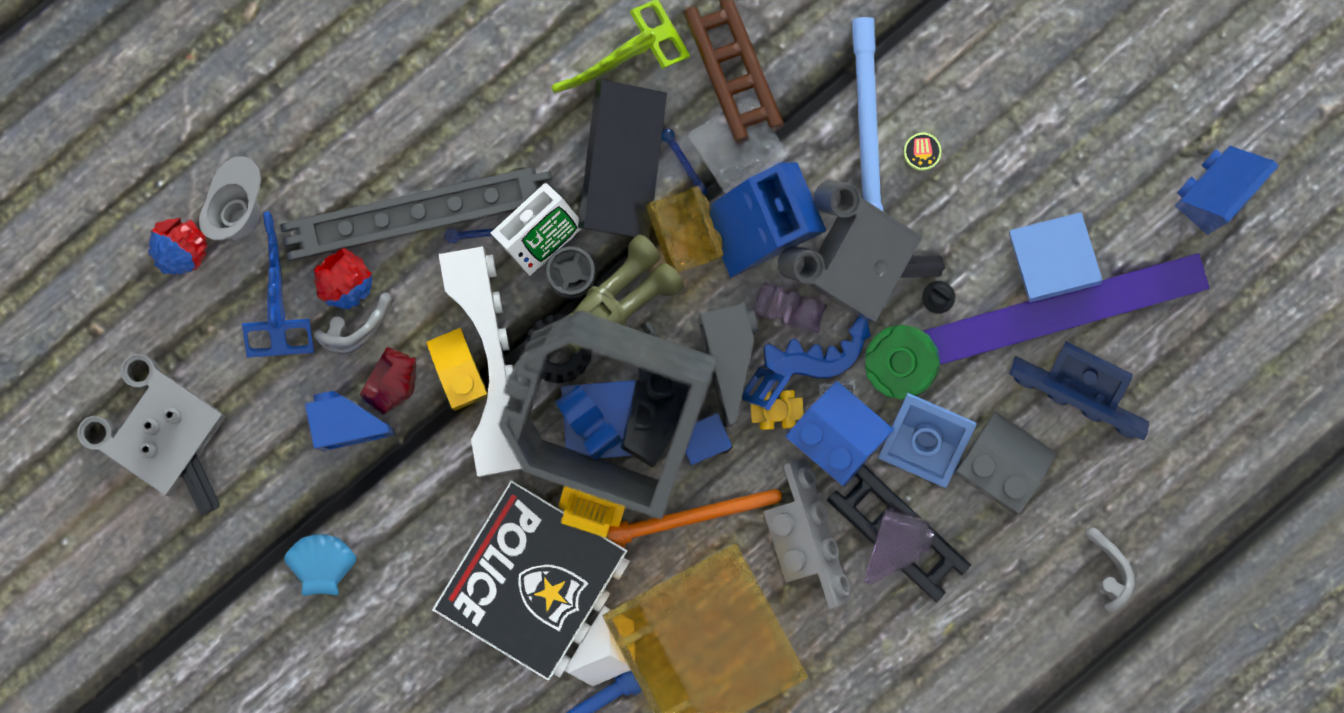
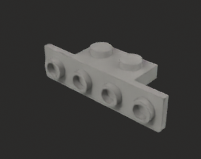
(803, 536)

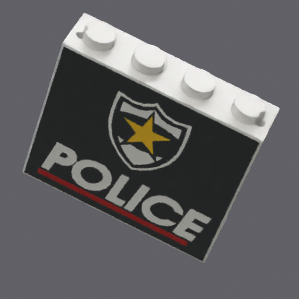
(531, 582)

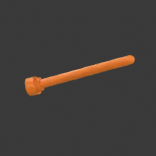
(625, 532)

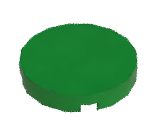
(902, 361)

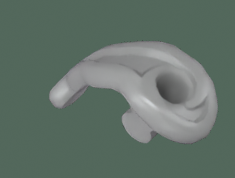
(336, 338)
(1116, 592)

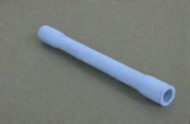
(864, 49)

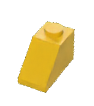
(457, 369)

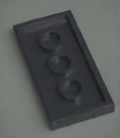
(622, 159)

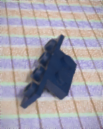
(1086, 384)

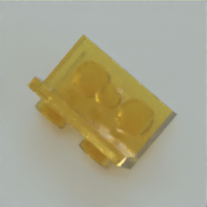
(685, 230)

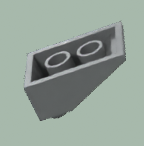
(730, 339)

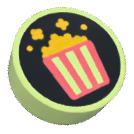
(922, 152)

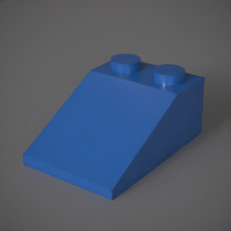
(1223, 187)

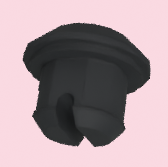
(938, 297)

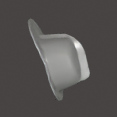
(232, 202)

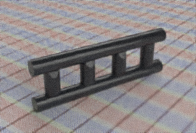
(847, 508)

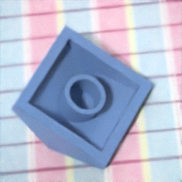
(927, 440)

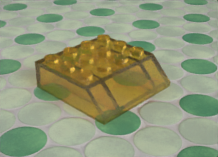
(706, 640)

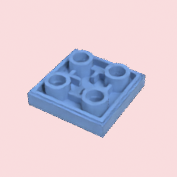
(1055, 257)

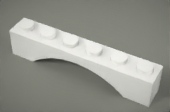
(468, 283)

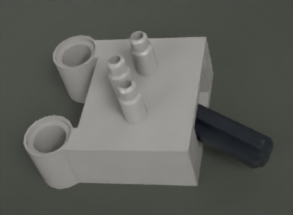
(161, 435)

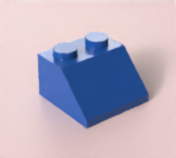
(342, 423)
(839, 433)

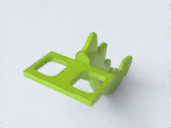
(639, 44)

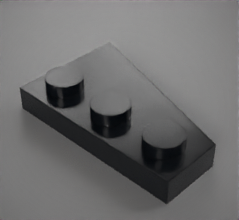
(653, 414)

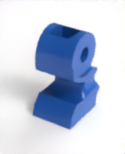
(588, 422)

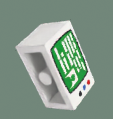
(537, 229)

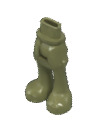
(641, 257)

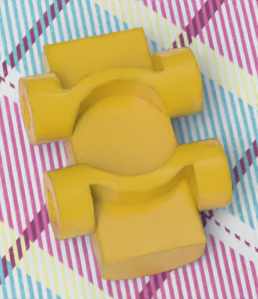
(784, 410)

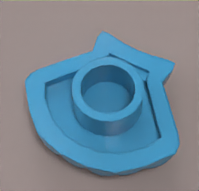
(320, 563)

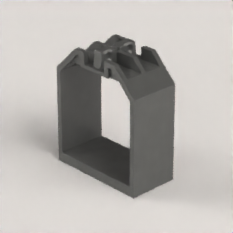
(580, 470)

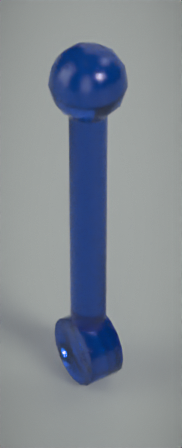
(668, 136)
(452, 235)

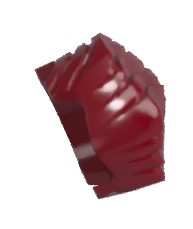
(390, 381)

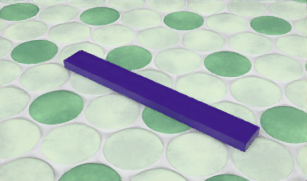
(1069, 310)

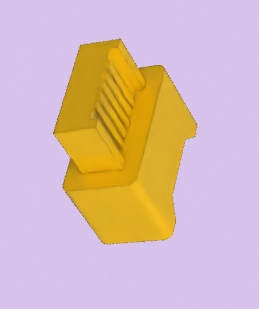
(589, 512)

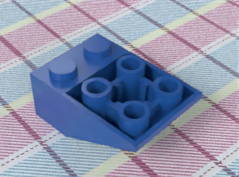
(765, 217)

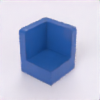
(707, 440)

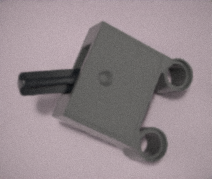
(860, 254)

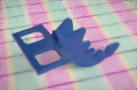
(275, 309)
(809, 363)

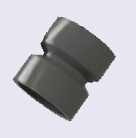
(571, 272)

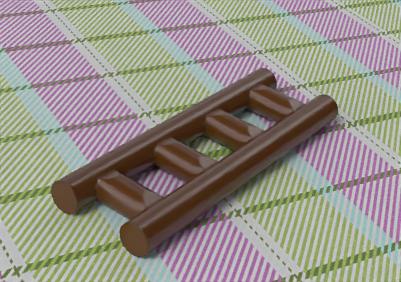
(723, 89)

